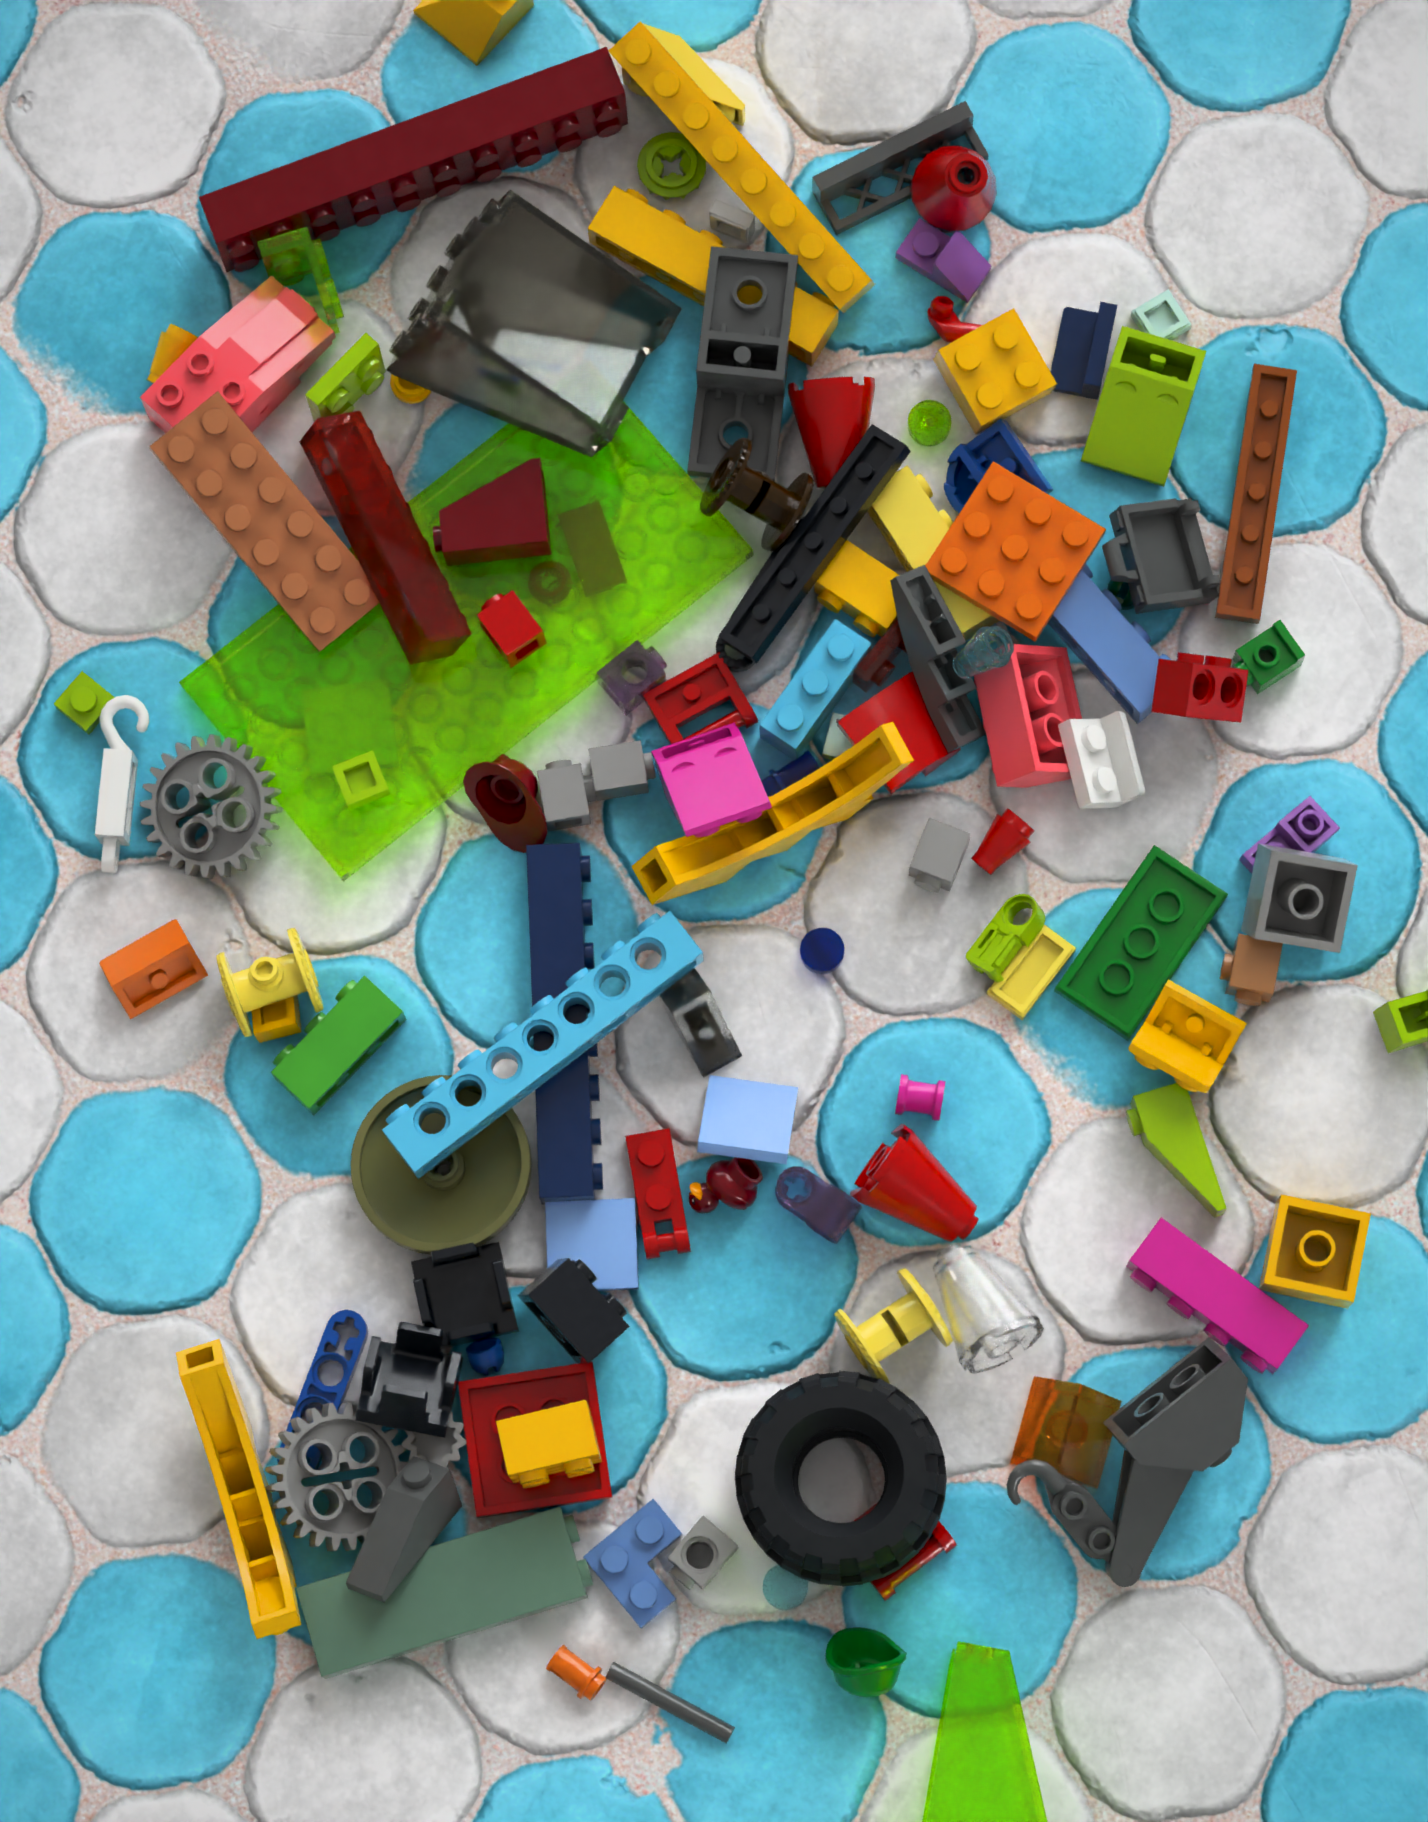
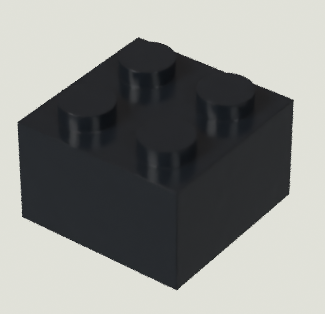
(575, 1309)

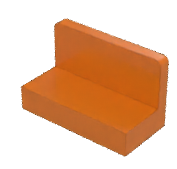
(153, 968)

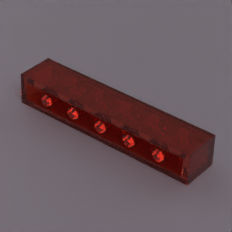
(385, 537)

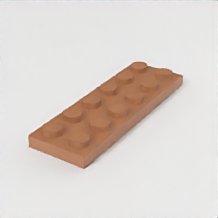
(266, 521)

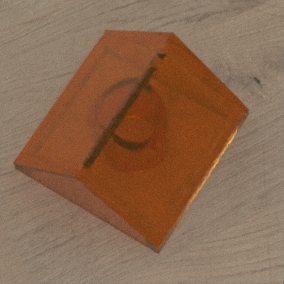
(1066, 1429)

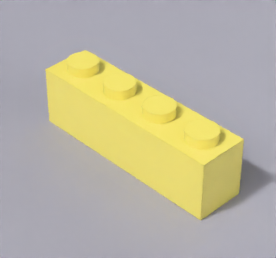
(914, 532)

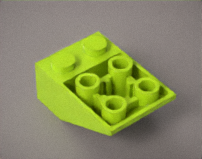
(1143, 406)

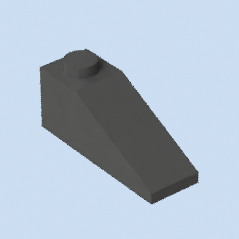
(404, 1527)

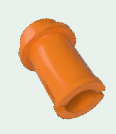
(576, 1673)

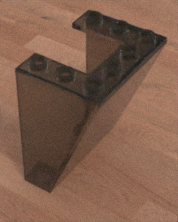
(533, 327)

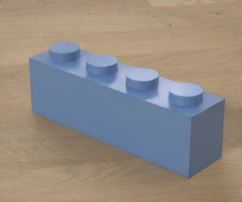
(1108, 644)

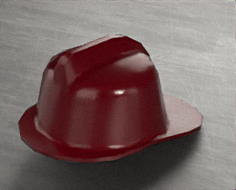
(507, 801)

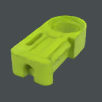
(1002, 939)

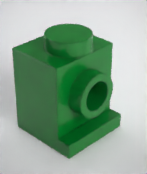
(1283, 648)

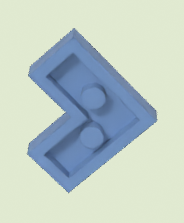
(624, 1558)

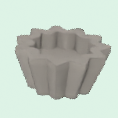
(435, 1448)

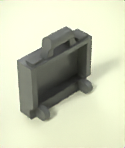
(1160, 555)

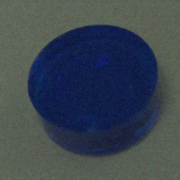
(822, 951)

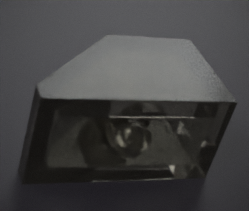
(700, 1023)

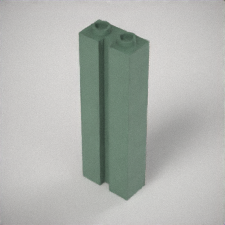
(449, 1593)

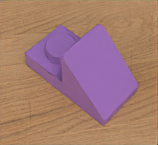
(944, 259)

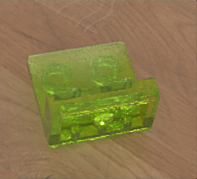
(292, 257)

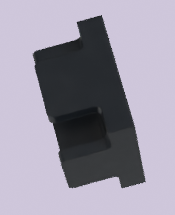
(465, 1293)
(410, 1381)

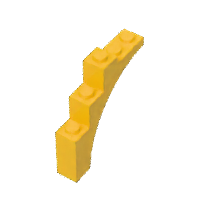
(813, 802)
(241, 1485)

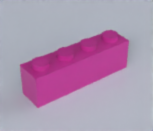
(1215, 1296)

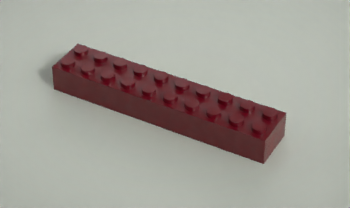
(419, 158)

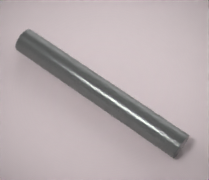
(670, 1702)

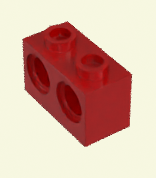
(1200, 689)

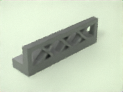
(882, 161)

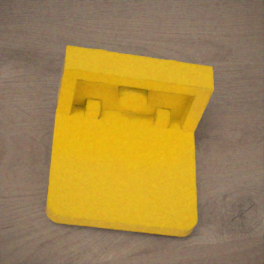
(1186, 1038)

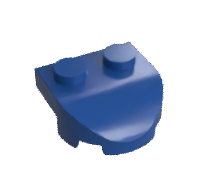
(972, 460)

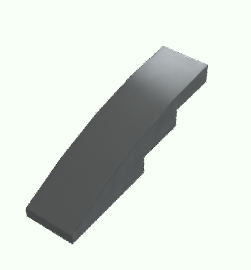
(931, 645)

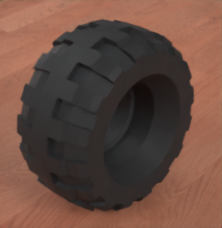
(826, 1409)

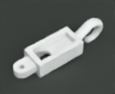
(117, 782)

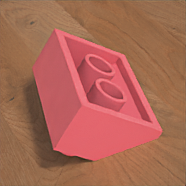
(1022, 715)

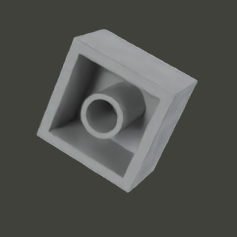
(1299, 898)

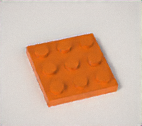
(1014, 551)

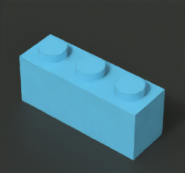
(814, 690)

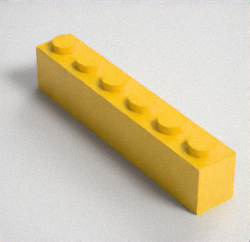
(680, 257)

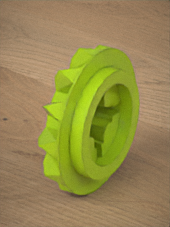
(670, 147)

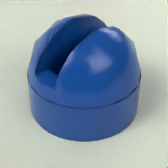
(485, 1354)

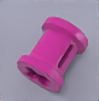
(920, 1097)

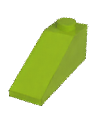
(1175, 1139)

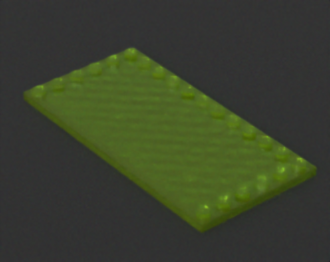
(621, 567)

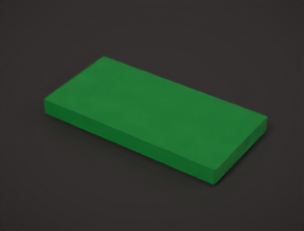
(1140, 942)

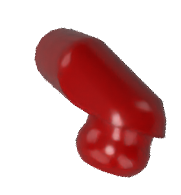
(946, 321)

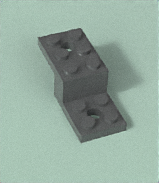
(742, 357)

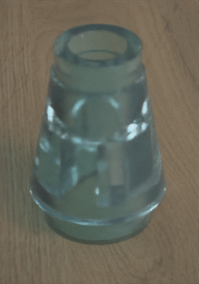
(984, 652)

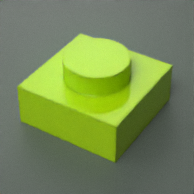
(83, 702)
(361, 780)

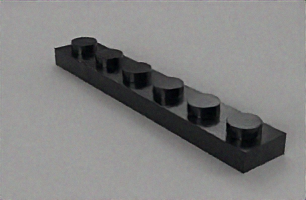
(814, 543)

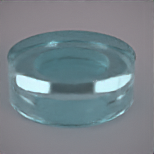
(784, 1589)

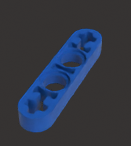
(316, 1392)

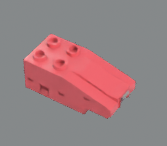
(246, 356)

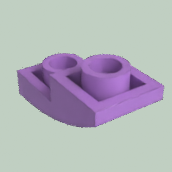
(1302, 829)

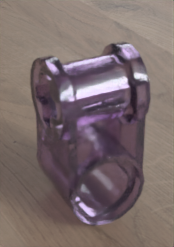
(824, 1207)

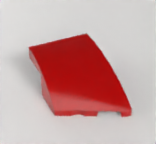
(906, 709)

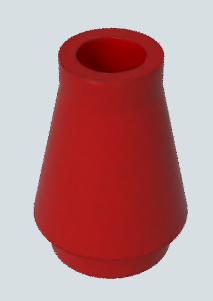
(1002, 841)

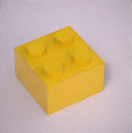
(994, 371)
(1314, 1251)
(549, 1444)

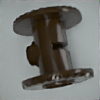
(757, 494)

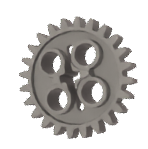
(196, 772)
(332, 1436)

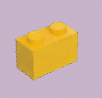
(859, 588)

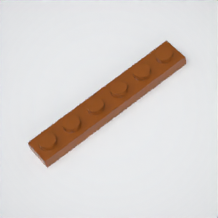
(1256, 494)

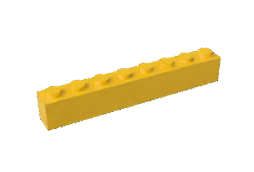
(741, 167)

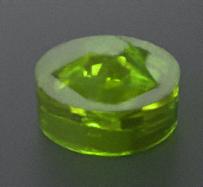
(929, 423)

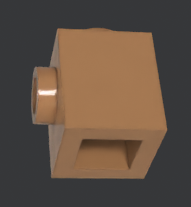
(1251, 970)

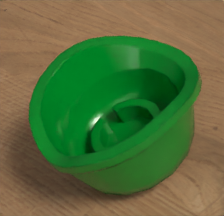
(864, 1661)

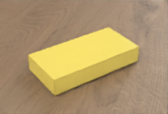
(1031, 972)

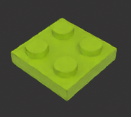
(347, 380)

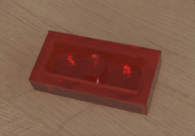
(878, 664)

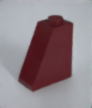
(497, 520)

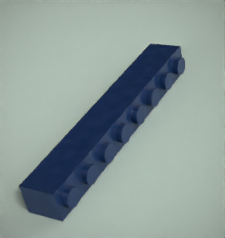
(556, 953)

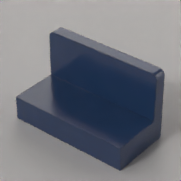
(1082, 350)

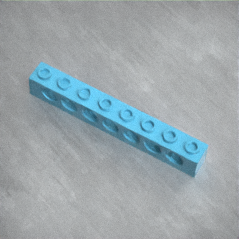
(656, 933)

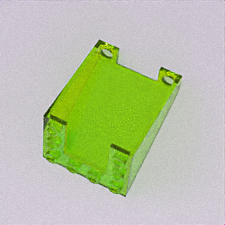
(982, 1745)

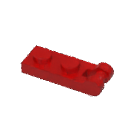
(657, 1191)

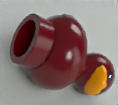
(730, 1182)

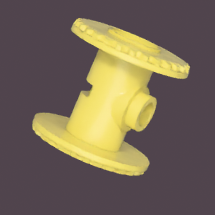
(269, 982)
(893, 1326)

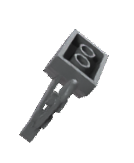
(1167, 1433)

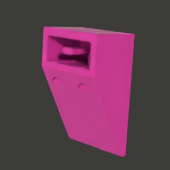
(711, 781)

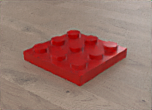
(518, 1394)

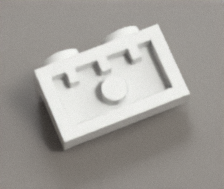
(1102, 761)

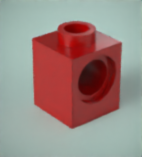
(511, 627)

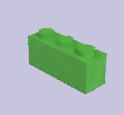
(337, 1044)

